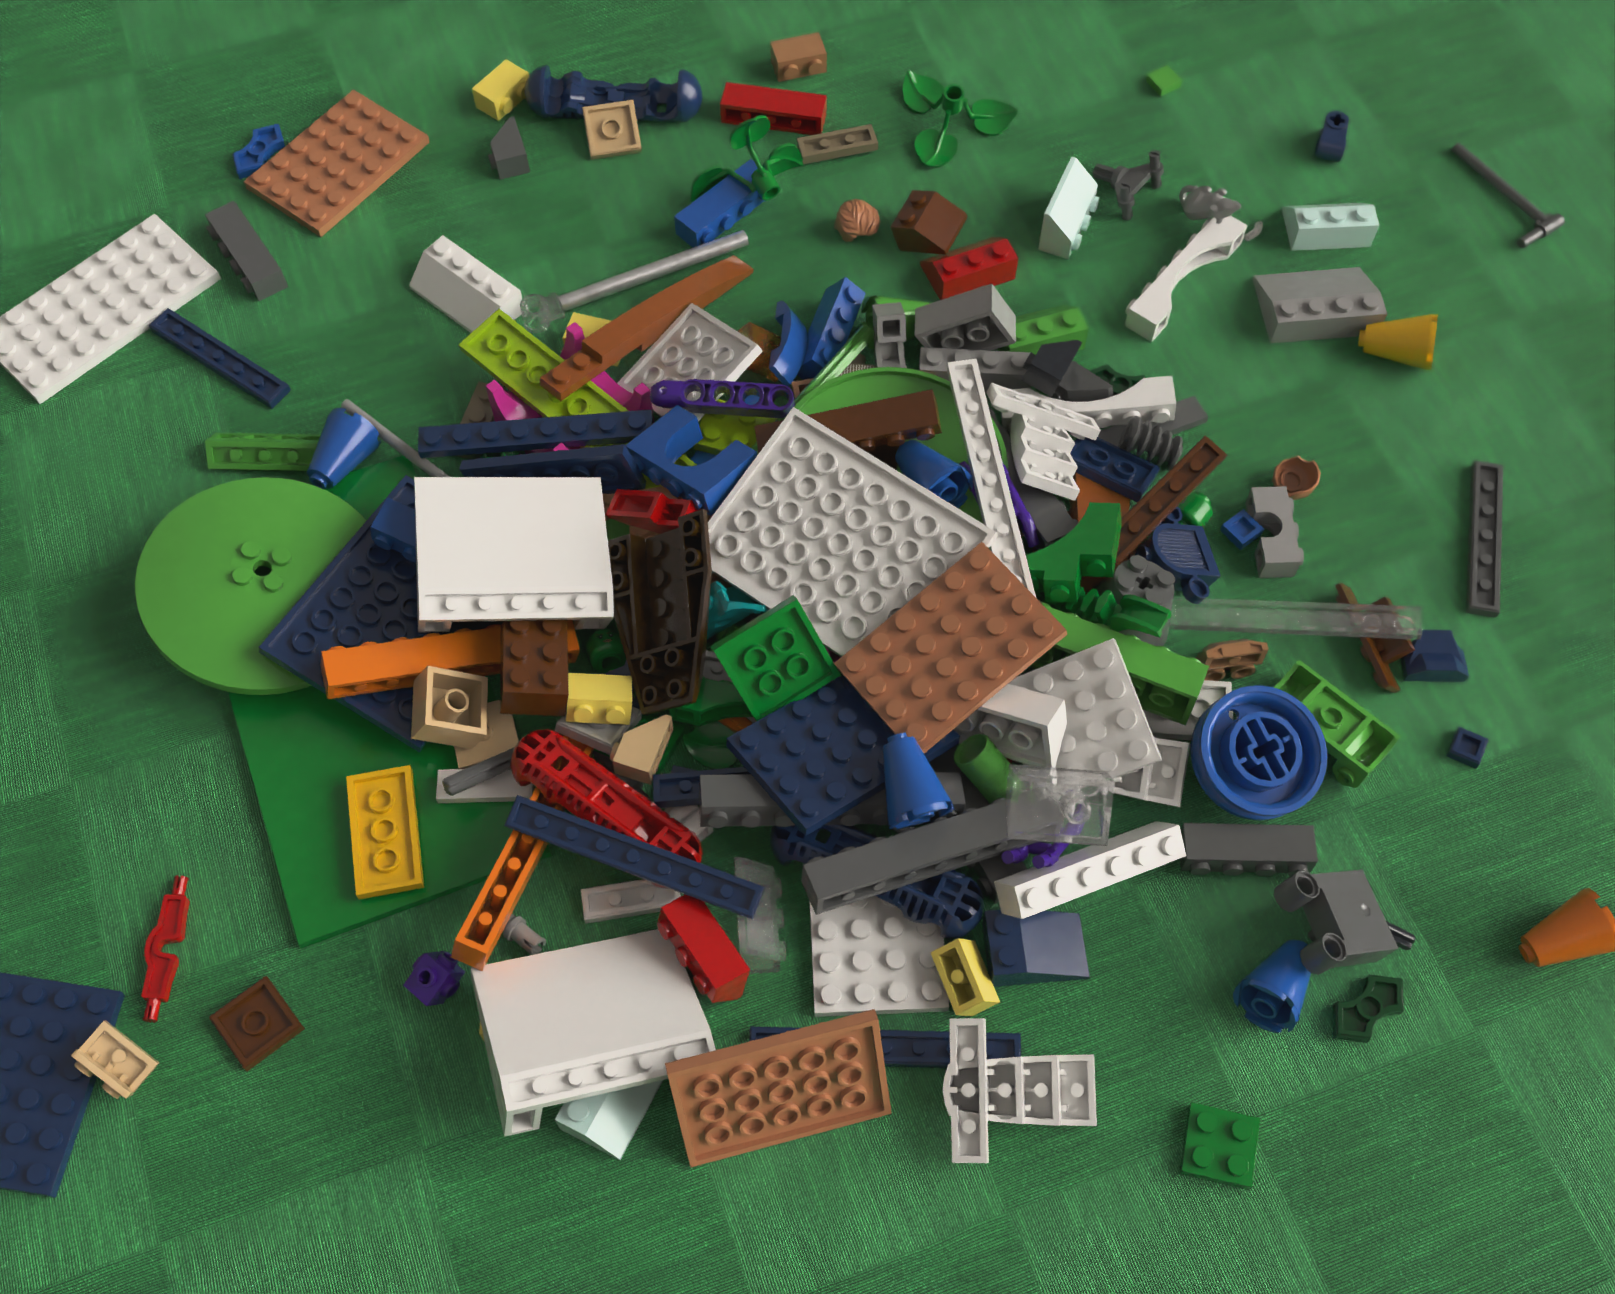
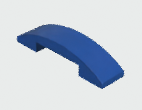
(789, 356)

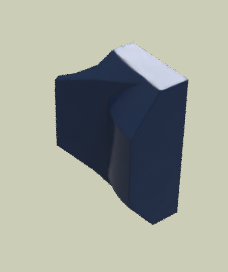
(1435, 659)

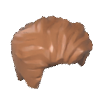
(856, 219)

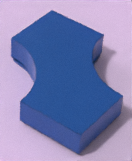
(261, 147)

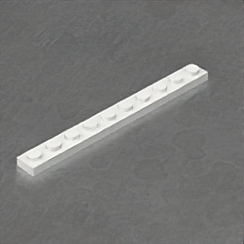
(987, 467)

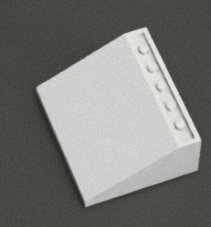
(511, 551)
(585, 1023)

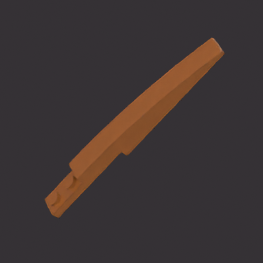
(642, 325)

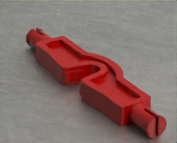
(162, 965)

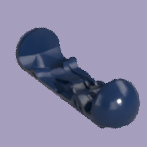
(567, 96)
(945, 899)

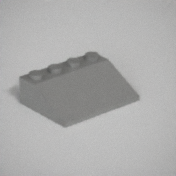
(1318, 304)

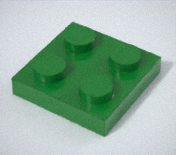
(1220, 1146)

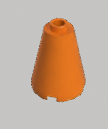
(1571, 932)

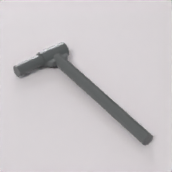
(1544, 223)

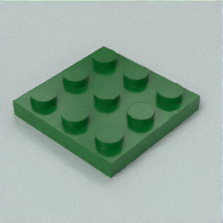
(776, 659)

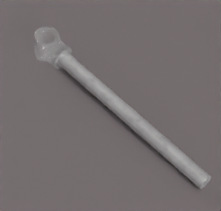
(540, 310)

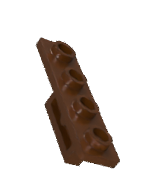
(1378, 650)

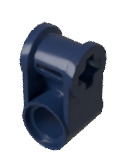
(1332, 137)

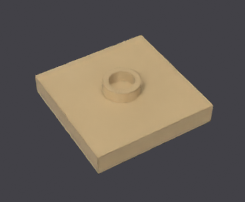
(612, 129)
(499, 738)

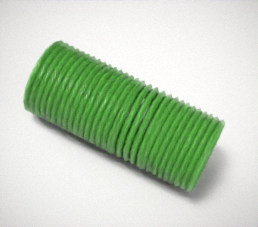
(983, 766)

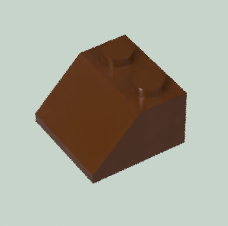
(927, 223)

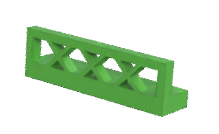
(260, 451)

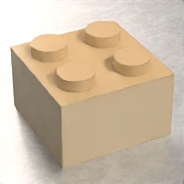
(449, 707)

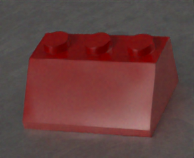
(971, 267)
(704, 948)

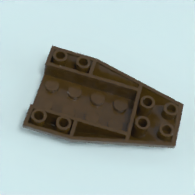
(664, 610)

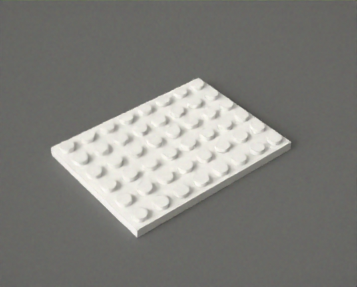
(834, 532)

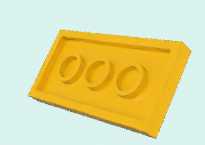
(384, 832)

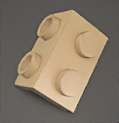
(114, 1061)

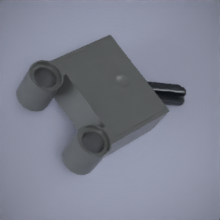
(1343, 919)

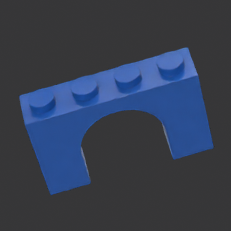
(705, 483)

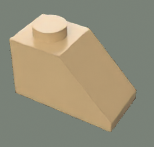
(642, 749)

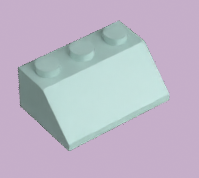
(1069, 211)
(1330, 226)
(608, 1118)

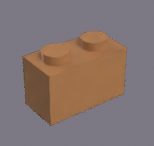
(798, 56)

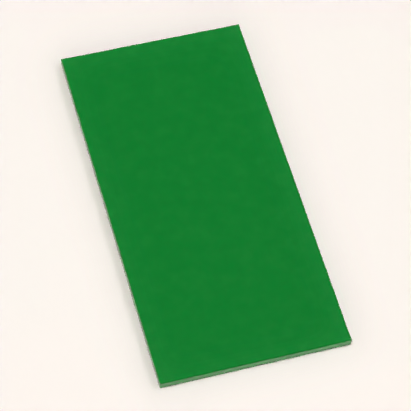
(299, 764)

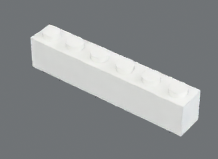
(1090, 869)

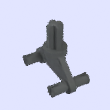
(1129, 180)

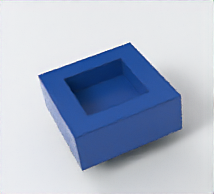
(1242, 529)

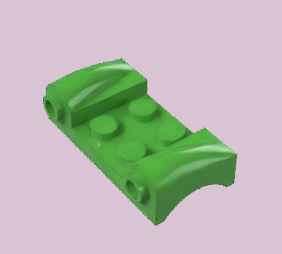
(1349, 730)

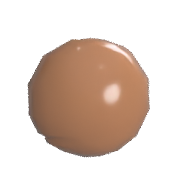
(1298, 475)

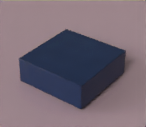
(1467, 747)

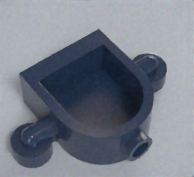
(1183, 553)

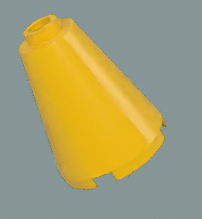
(1402, 340)

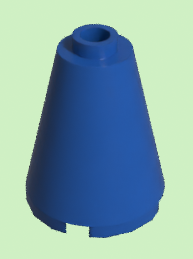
(341, 448)
(934, 472)
(911, 784)
(1275, 989)

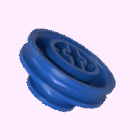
(1262, 760)

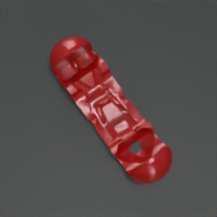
(597, 794)

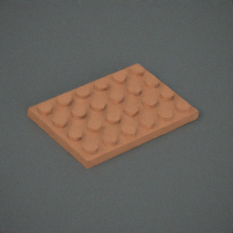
(336, 162)
(950, 648)
(780, 1087)

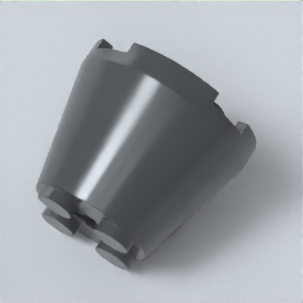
(1146, 581)

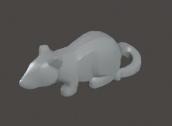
(1204, 204)

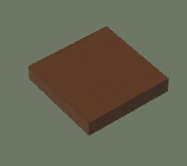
(256, 1023)

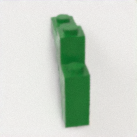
(1084, 551)

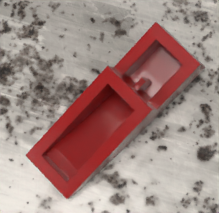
(648, 510)

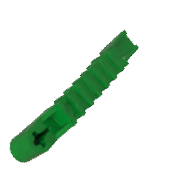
(1131, 614)

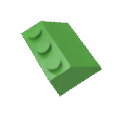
(1048, 326)

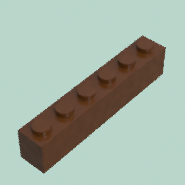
(876, 422)

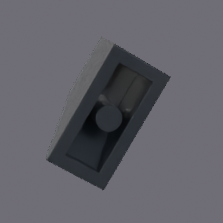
(1049, 365)

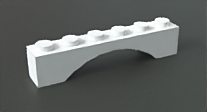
(1213, 243)
(1150, 399)

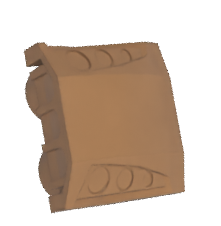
(1232, 655)

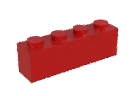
(784, 108)

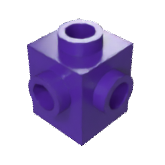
(434, 978)

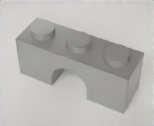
(889, 334)
(1273, 511)

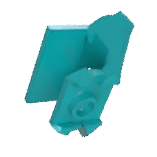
(728, 608)

